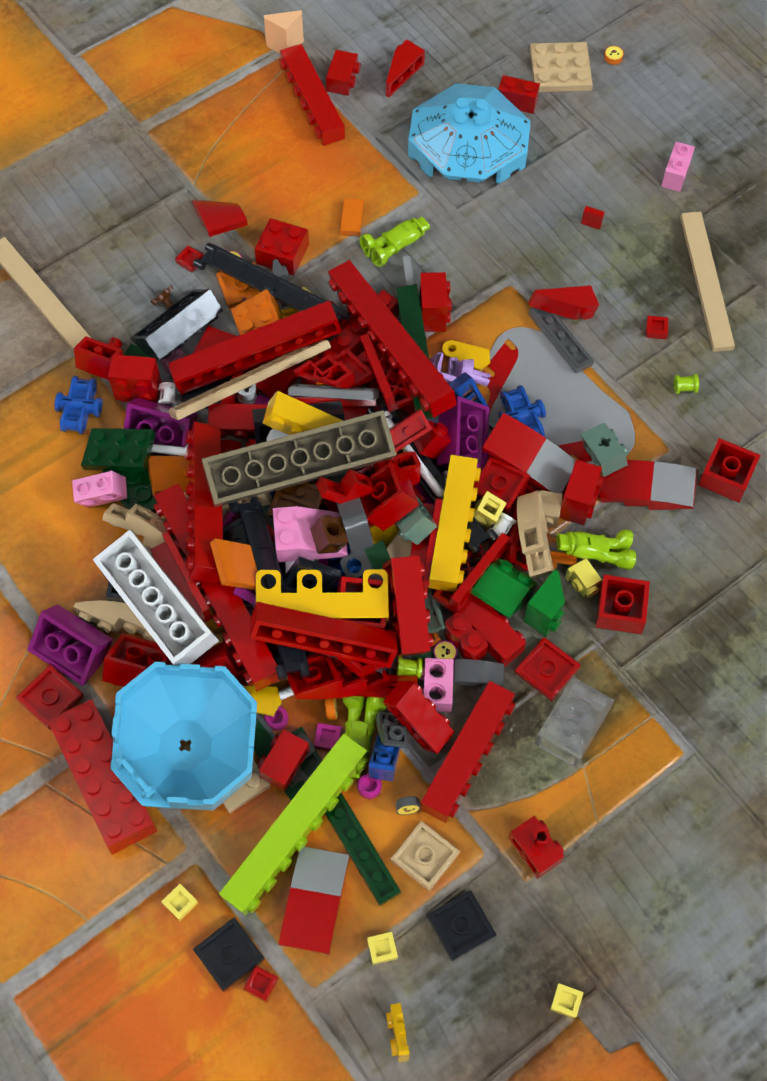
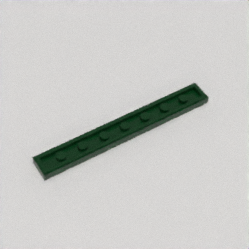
(413, 323)
(356, 841)

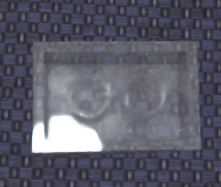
(574, 722)

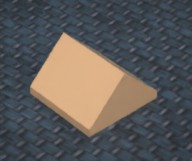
(283, 30)

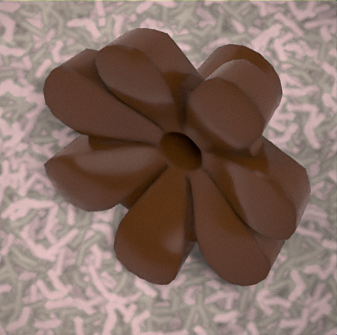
(164, 298)

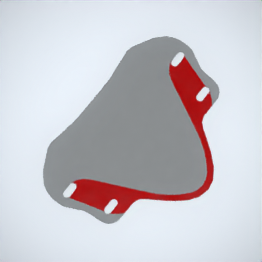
(570, 398)

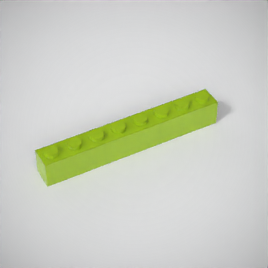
(294, 825)

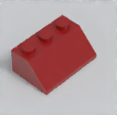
(130, 658)

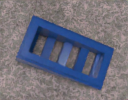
(463, 384)

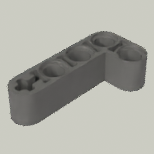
(354, 521)

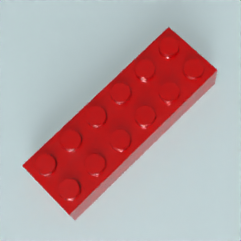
(89, 755)

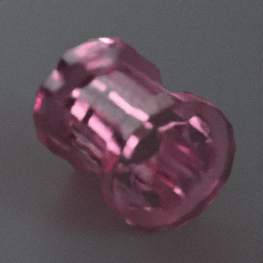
(164, 362)

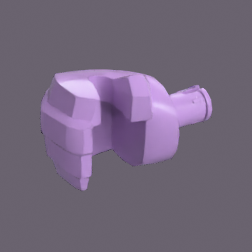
(456, 368)

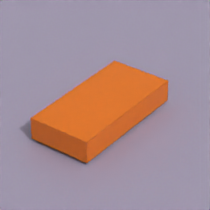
(352, 217)

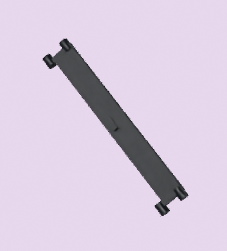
(262, 280)
(478, 535)
(265, 558)

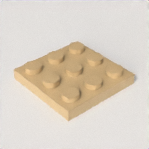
(561, 66)

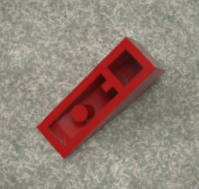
(405, 62)
(568, 302)

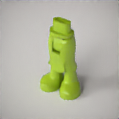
(394, 240)
(597, 547)
(361, 731)

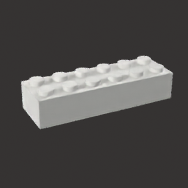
(155, 600)

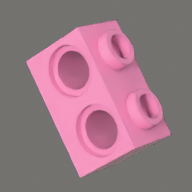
(677, 166)
(99, 489)
(442, 685)

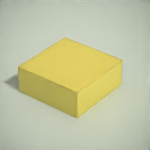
(179, 902)
(382, 948)
(566, 1001)

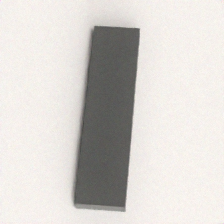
(562, 339)

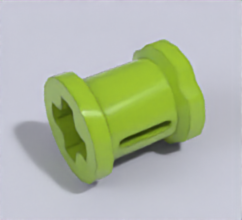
(686, 383)
(409, 667)

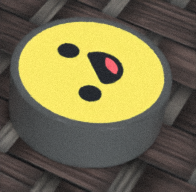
(407, 805)

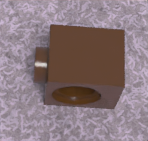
(329, 534)

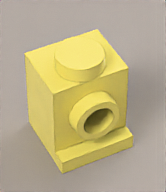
(488, 509)
(584, 578)

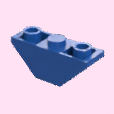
(383, 761)

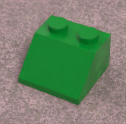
(504, 587)
(546, 606)

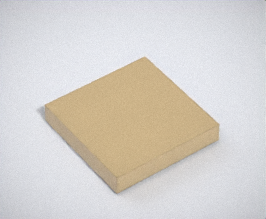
(425, 856)

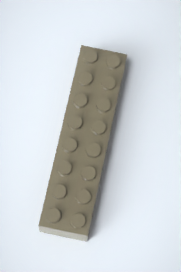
(298, 458)

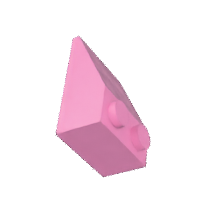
(294, 535)

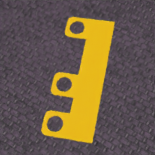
(365, 604)

